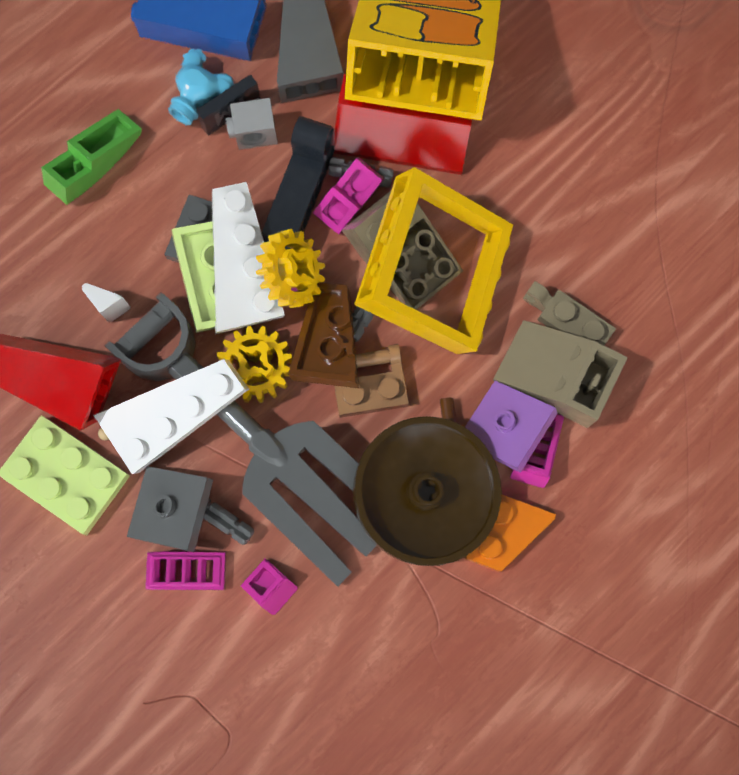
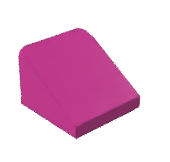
(269, 587)

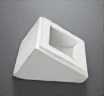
(106, 302)

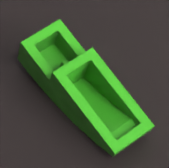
(90, 156)

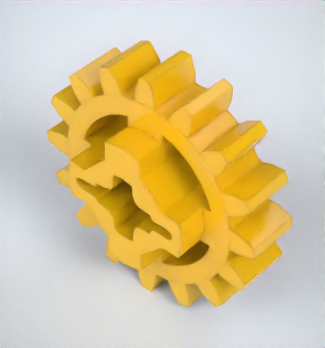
(290, 268)
(264, 352)

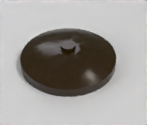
(427, 491)

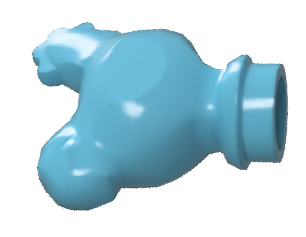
(196, 87)

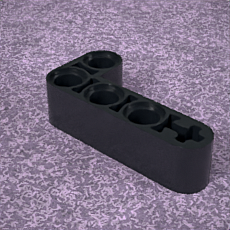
(312, 150)

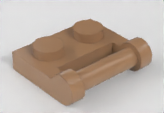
(375, 391)

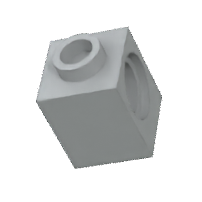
(252, 124)

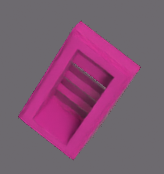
(538, 470)
(153, 571)

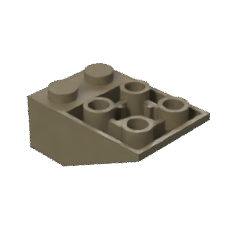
(424, 261)
(561, 371)

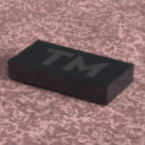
(214, 113)

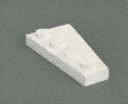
(236, 244)
(165, 416)

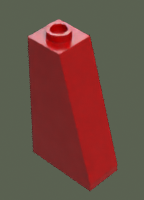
(57, 378)

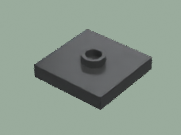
(170, 508)

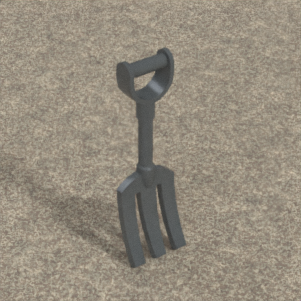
(274, 454)

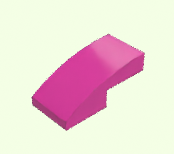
(348, 195)

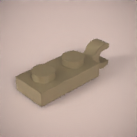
(568, 315)

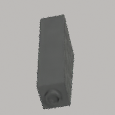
(307, 52)

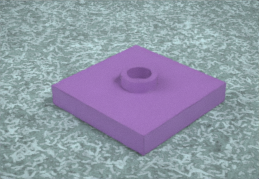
(510, 424)

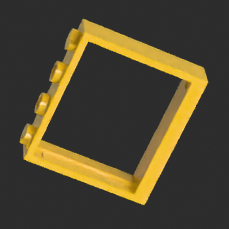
(388, 248)

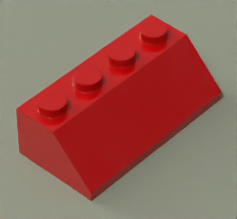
(400, 135)

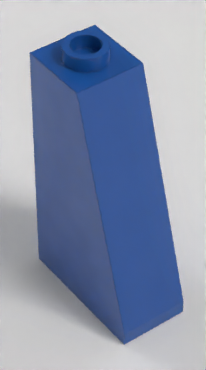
(208, 25)

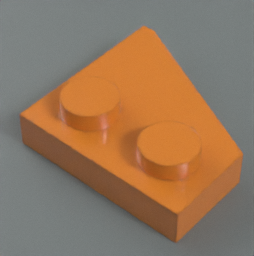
(512, 532)

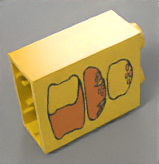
(423, 54)

